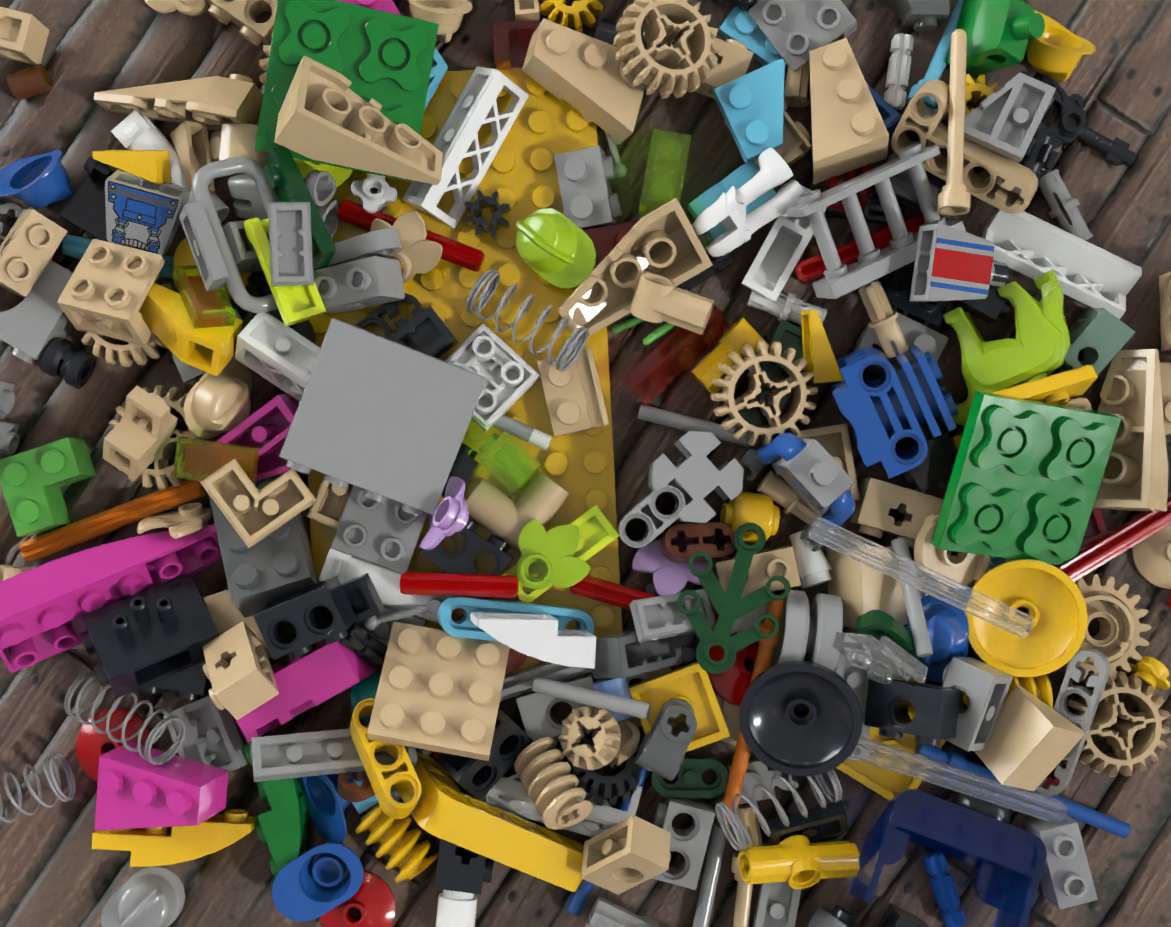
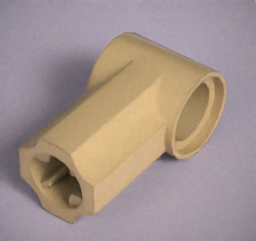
(661, 301)

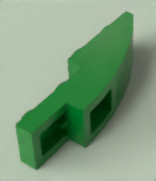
(283, 822)

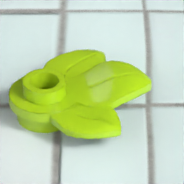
(554, 551)

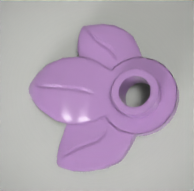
(449, 516)
(667, 575)

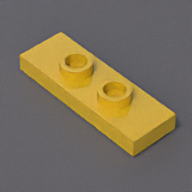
(1055, 388)

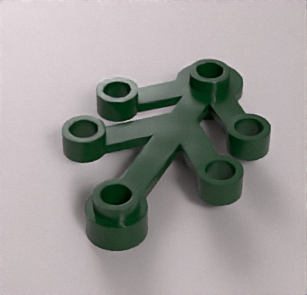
(730, 604)

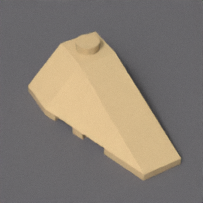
(340, 128)
(1138, 459)

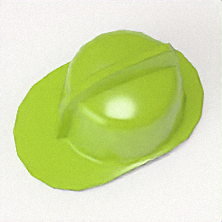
(555, 248)

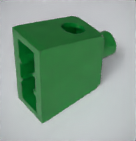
(997, 33)

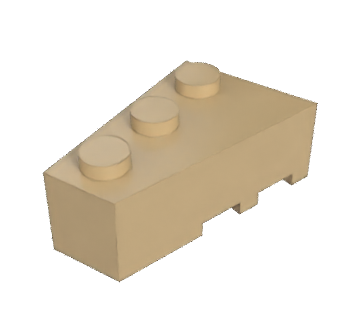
(585, 76)
(843, 114)

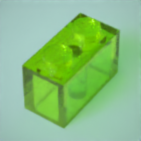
(664, 169)
(508, 461)

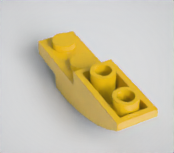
(177, 844)

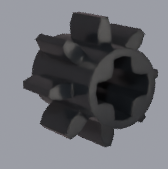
(1038, 155)
(496, 210)

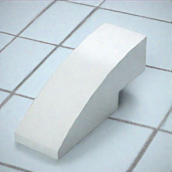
(779, 255)
(539, 637)

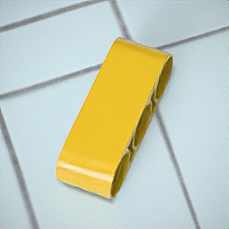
(383, 777)

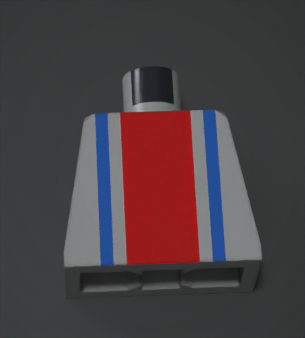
(954, 265)

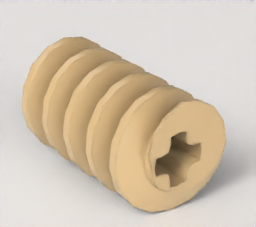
(552, 785)

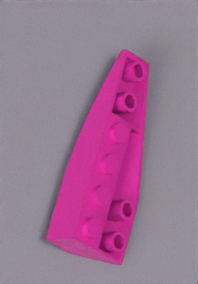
(46, 604)

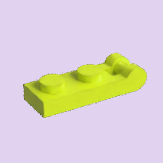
(294, 302)

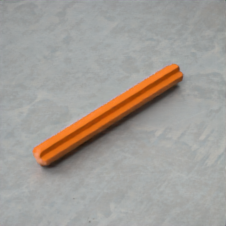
(110, 520)

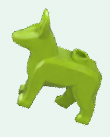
(1004, 363)

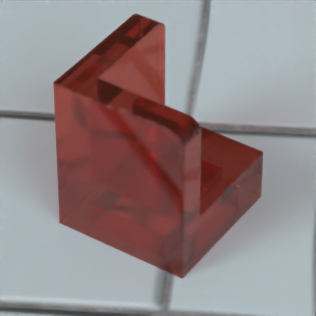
(512, 42)

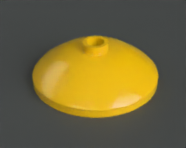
(1056, 611)

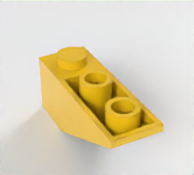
(201, 347)

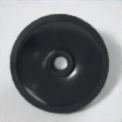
(796, 740)

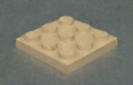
(439, 692)

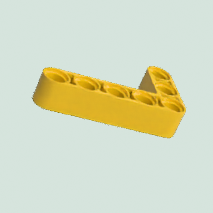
(492, 831)

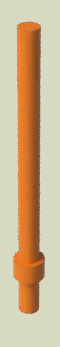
(762, 662)

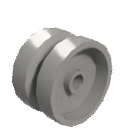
(809, 629)

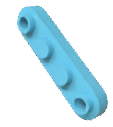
(467, 629)

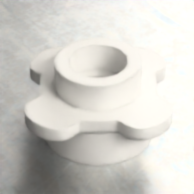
(373, 202)

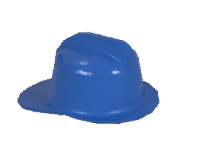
(37, 180)
(948, 635)
(326, 806)
(317, 882)

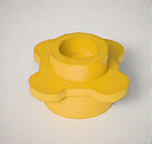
(1151, 672)

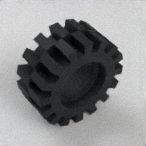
(608, 786)

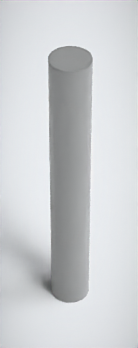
(688, 423)
(914, 606)
(591, 697)
(710, 877)

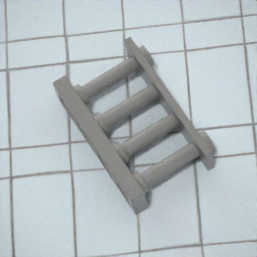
(871, 261)

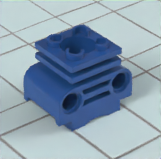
(892, 406)

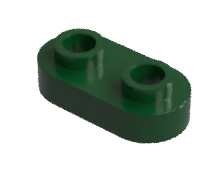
(882, 624)
(689, 779)

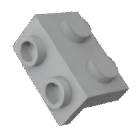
(587, 188)
(209, 735)

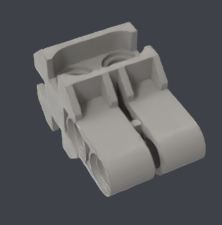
(686, 484)

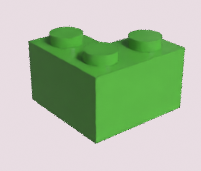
(34, 481)

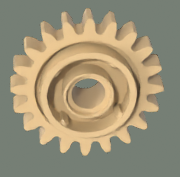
(1117, 620)

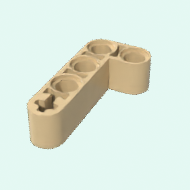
(933, 133)

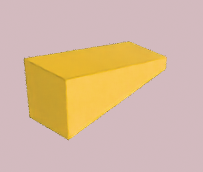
(146, 164)
(818, 349)

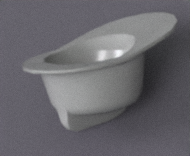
(146, 900)

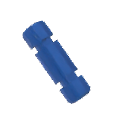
(944, 889)

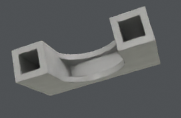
(38, 317)

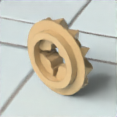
(606, 741)

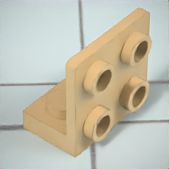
(110, 290)

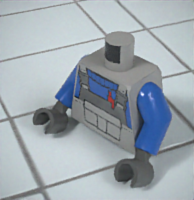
(809, 473)

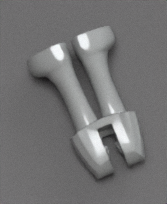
(319, 183)

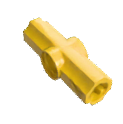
(798, 862)

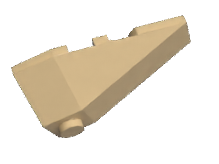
(198, 100)
(656, 244)

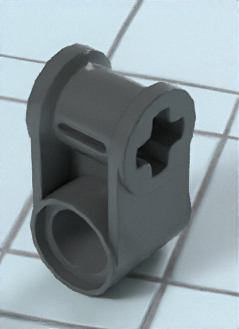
(664, 744)

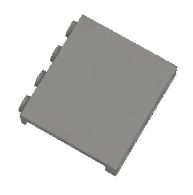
(382, 418)

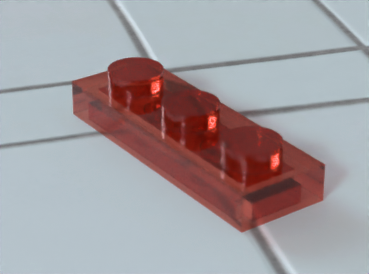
(674, 357)

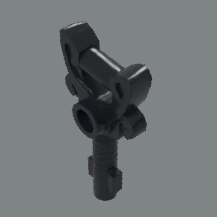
(1071, 125)

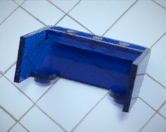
(1006, 856)

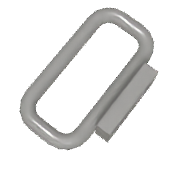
(208, 237)

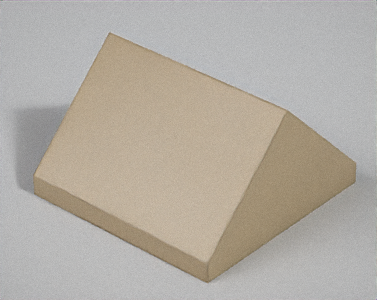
(864, 589)
(1028, 741)

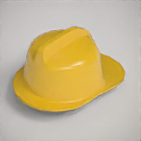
(1057, 50)

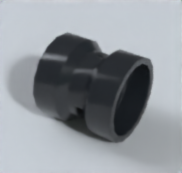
(68, 363)

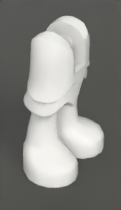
(731, 206)

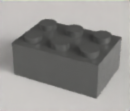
(270, 568)

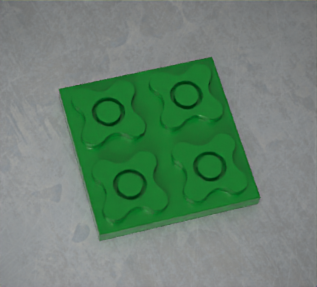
(374, 49)
(1024, 479)

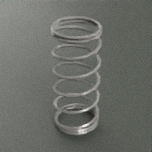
(572, 346)
(152, 738)
(48, 765)
(734, 818)

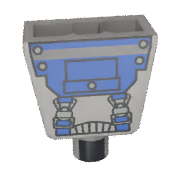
(142, 212)

